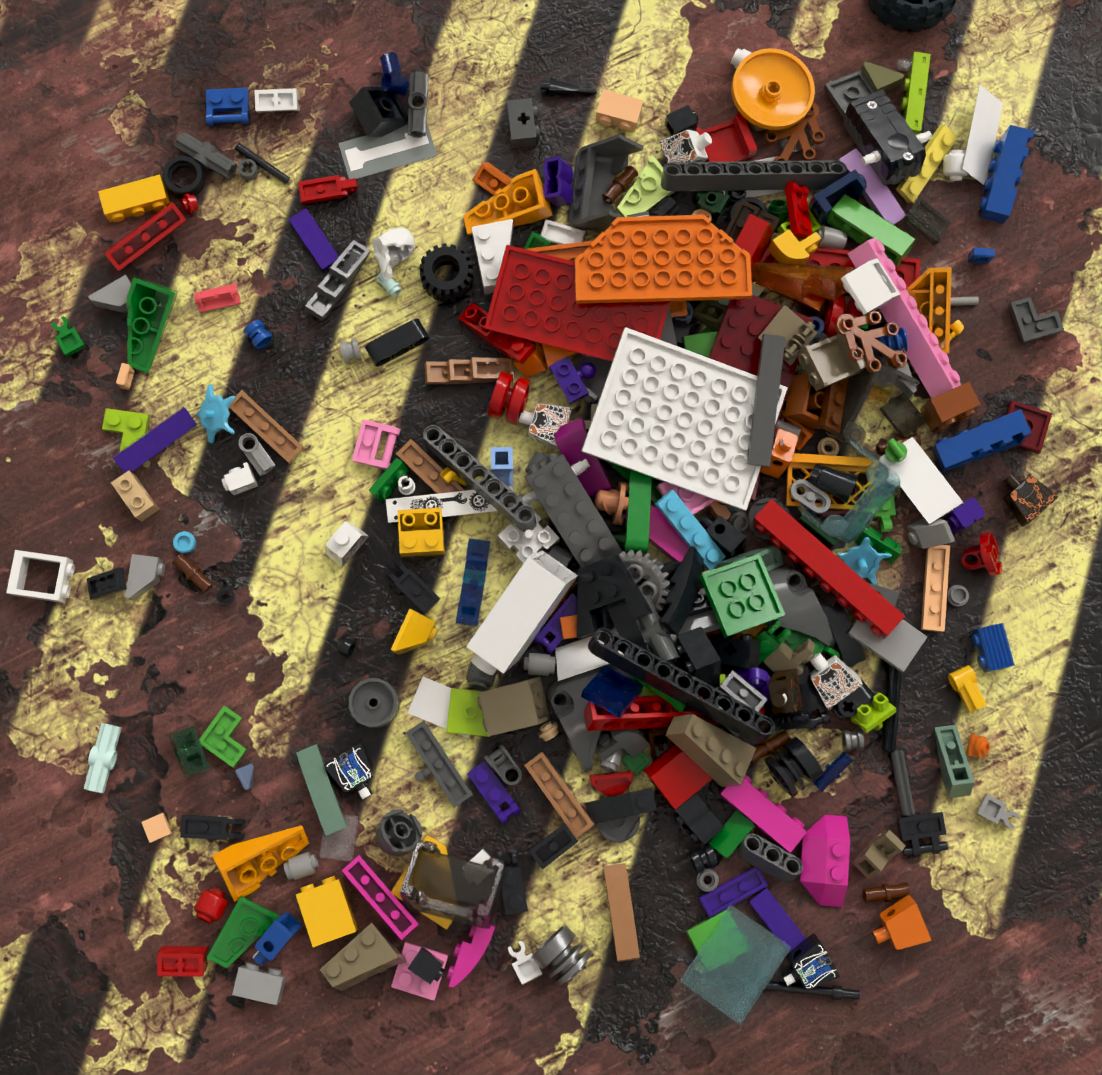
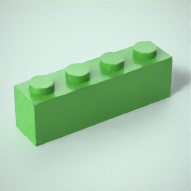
(863, 224)

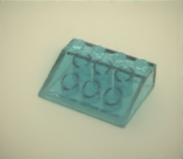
(735, 964)

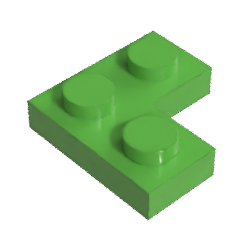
(218, 738)

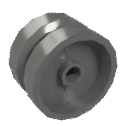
(387, 706)

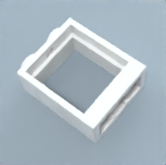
(19, 572)

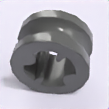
(248, 176)

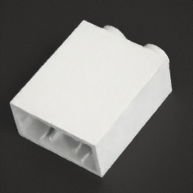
(520, 613)

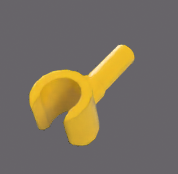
(957, 327)
(448, 475)

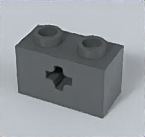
(518, 112)

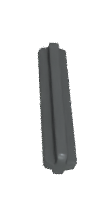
(902, 783)

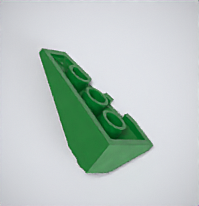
(148, 314)

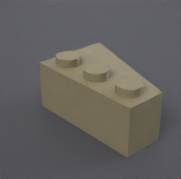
(361, 958)

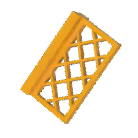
(841, 463)

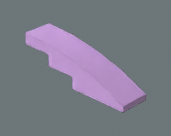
(876, 194)

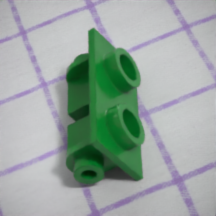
(886, 546)

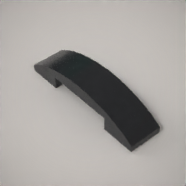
(840, 625)

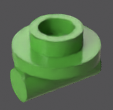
(895, 451)

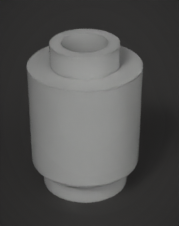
(831, 238)
(539, 664)
(301, 866)

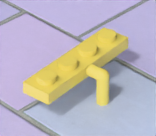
(935, 151)

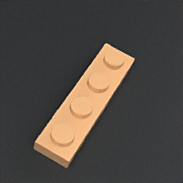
(935, 588)

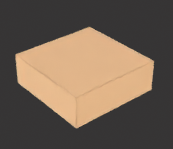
(125, 376)
(156, 827)

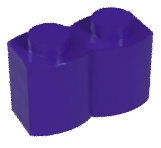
(558, 181)

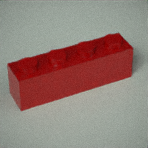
(145, 236)

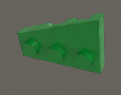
(240, 930)

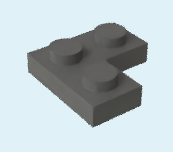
(1029, 325)

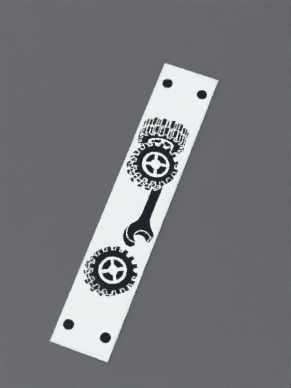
(451, 503)

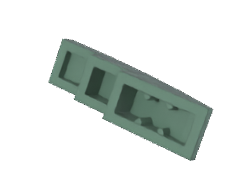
(321, 790)

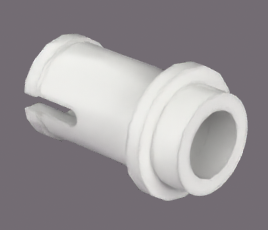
(406, 490)

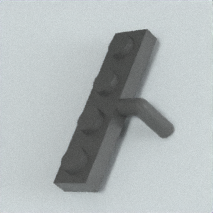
(438, 764)

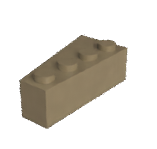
(712, 749)

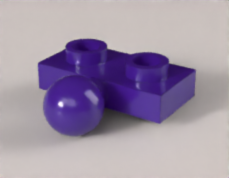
(571, 380)

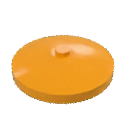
(772, 89)

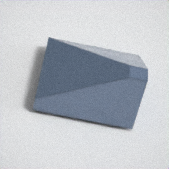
(246, 776)

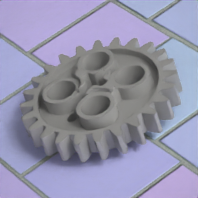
(656, 579)

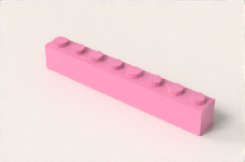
(923, 348)

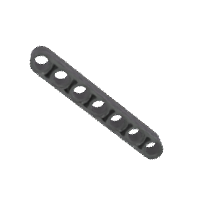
(483, 486)

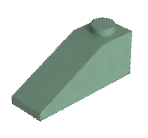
(953, 762)

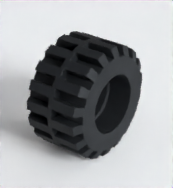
(446, 256)

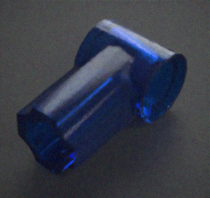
(392, 79)

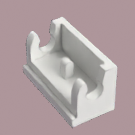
(276, 100)

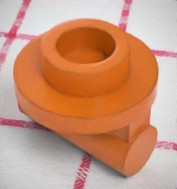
(977, 746)

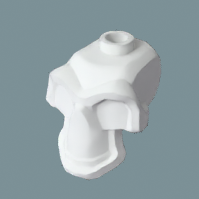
(392, 248)

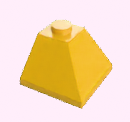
(414, 633)

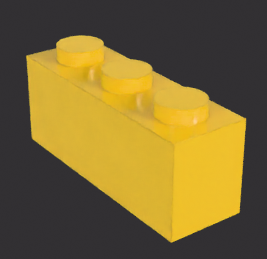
(134, 198)

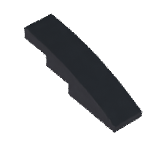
(684, 591)

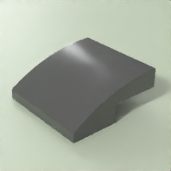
(741, 691)

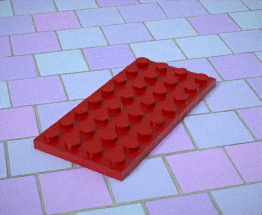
(538, 304)

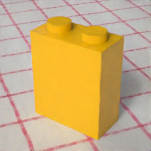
(326, 911)

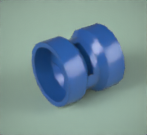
(258, 334)

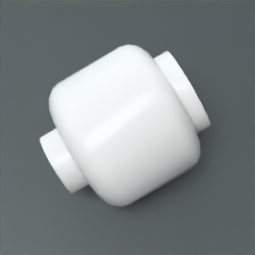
(953, 165)

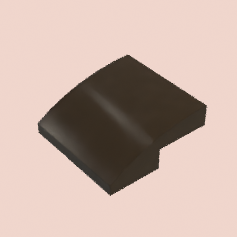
(741, 215)

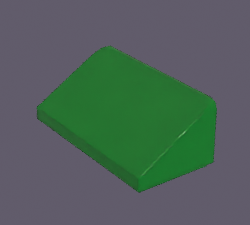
(732, 834)

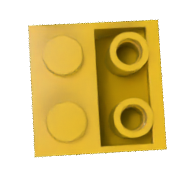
(421, 532)

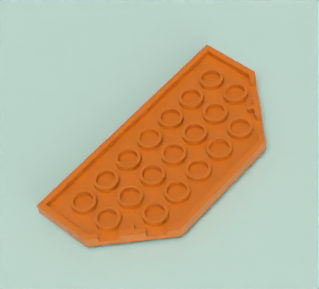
(662, 262)

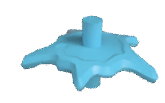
(215, 413)
(864, 560)

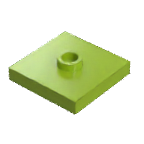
(465, 714)

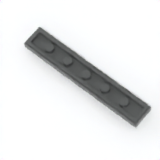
(766, 400)

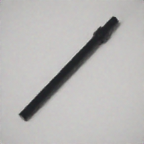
(834, 992)

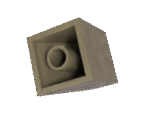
(513, 706)

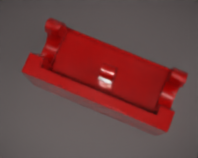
(182, 961)

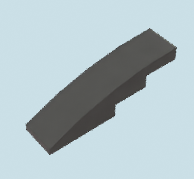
(338, 280)

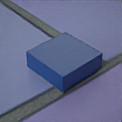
(981, 255)

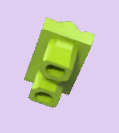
(873, 715)

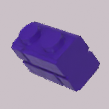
(964, 515)

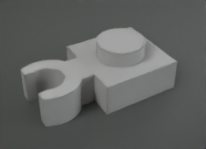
(994, 810)

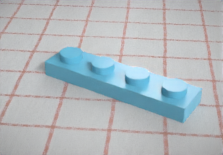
(689, 529)

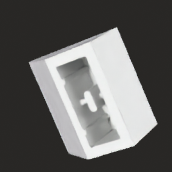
(870, 286)

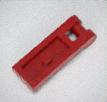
(798, 210)

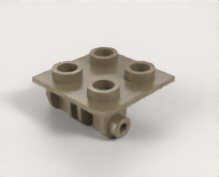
(795, 331)

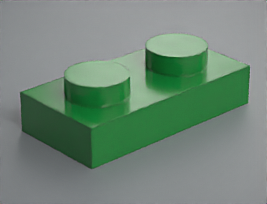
(388, 480)

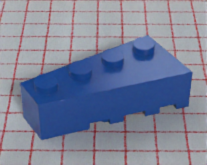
(1005, 174)
(981, 441)

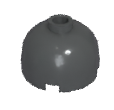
(398, 833)

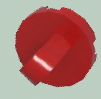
(986, 553)

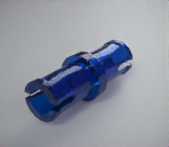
(833, 770)

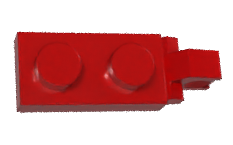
(326, 189)

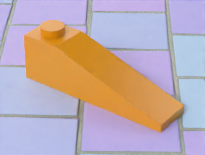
(519, 200)
(251, 861)

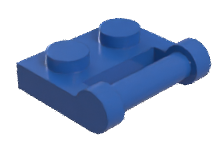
(225, 101)

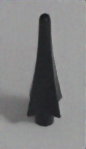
(559, 87)

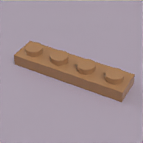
(266, 427)
(426, 468)
(559, 795)

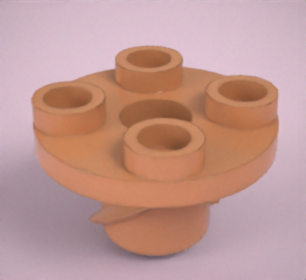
(613, 502)

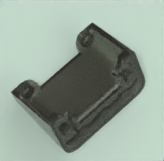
(452, 886)

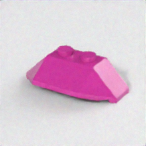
(826, 860)

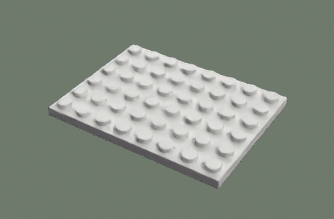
(677, 419)

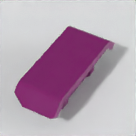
(570, 443)

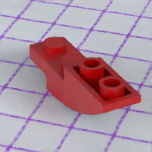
(509, 346)

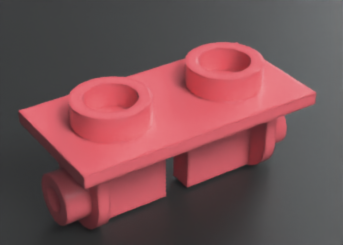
(217, 298)

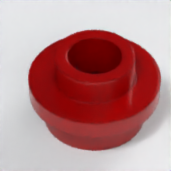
(189, 203)

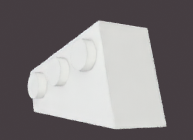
(490, 245)

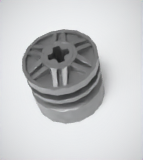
(562, 956)

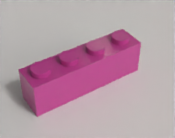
(764, 814)
(379, 897)

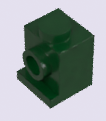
(714, 207)

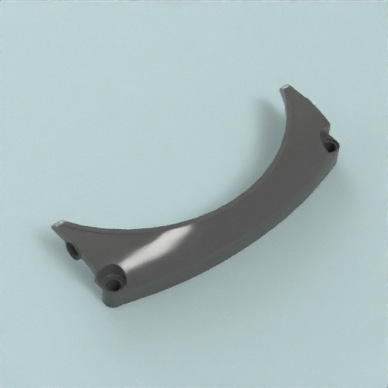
(802, 614)

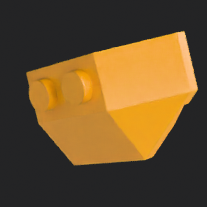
(933, 301)

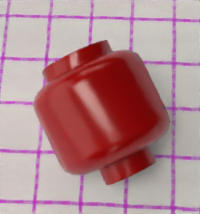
(210, 905)

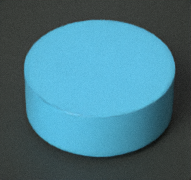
(184, 542)

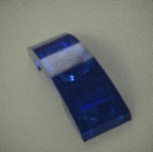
(473, 582)

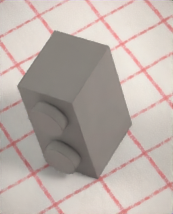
(259, 983)

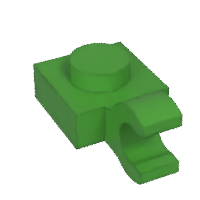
(884, 515)

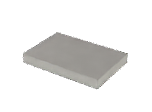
(896, 649)

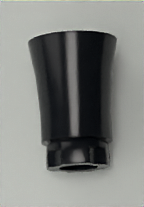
(833, 481)

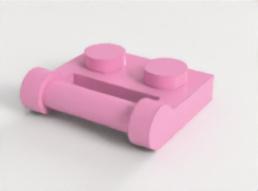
(369, 441)

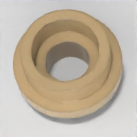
(830, 442)
(548, 731)

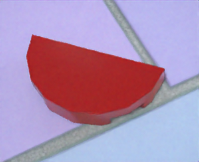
(612, 783)

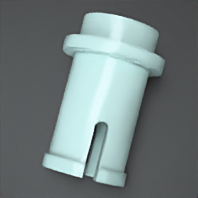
(392, 288)

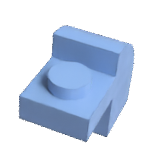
(502, 464)

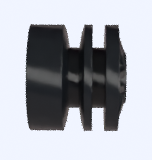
(796, 765)

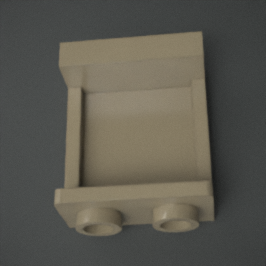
(829, 362)

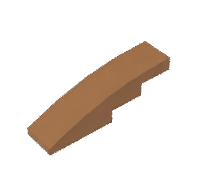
(467, 371)
(621, 912)

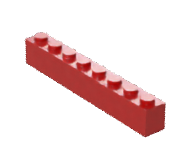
(827, 569)

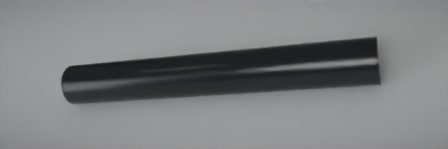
(262, 163)

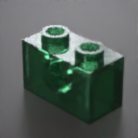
(189, 751)

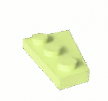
(645, 192)

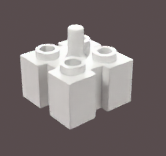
(530, 541)

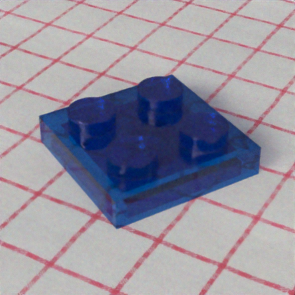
(612, 691)

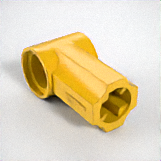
(965, 683)

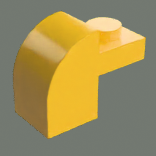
(789, 250)

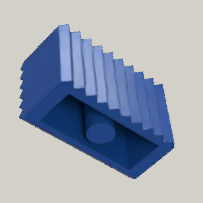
(992, 648)

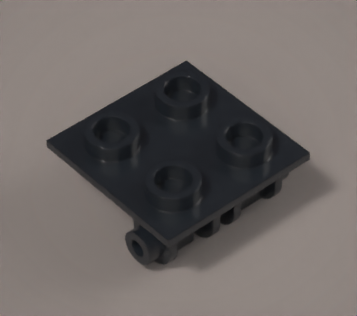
(794, 720)

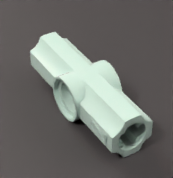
(102, 758)

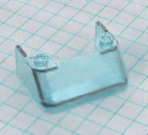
(883, 485)

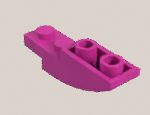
(469, 954)

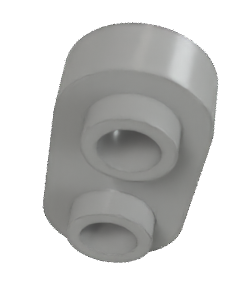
(809, 496)

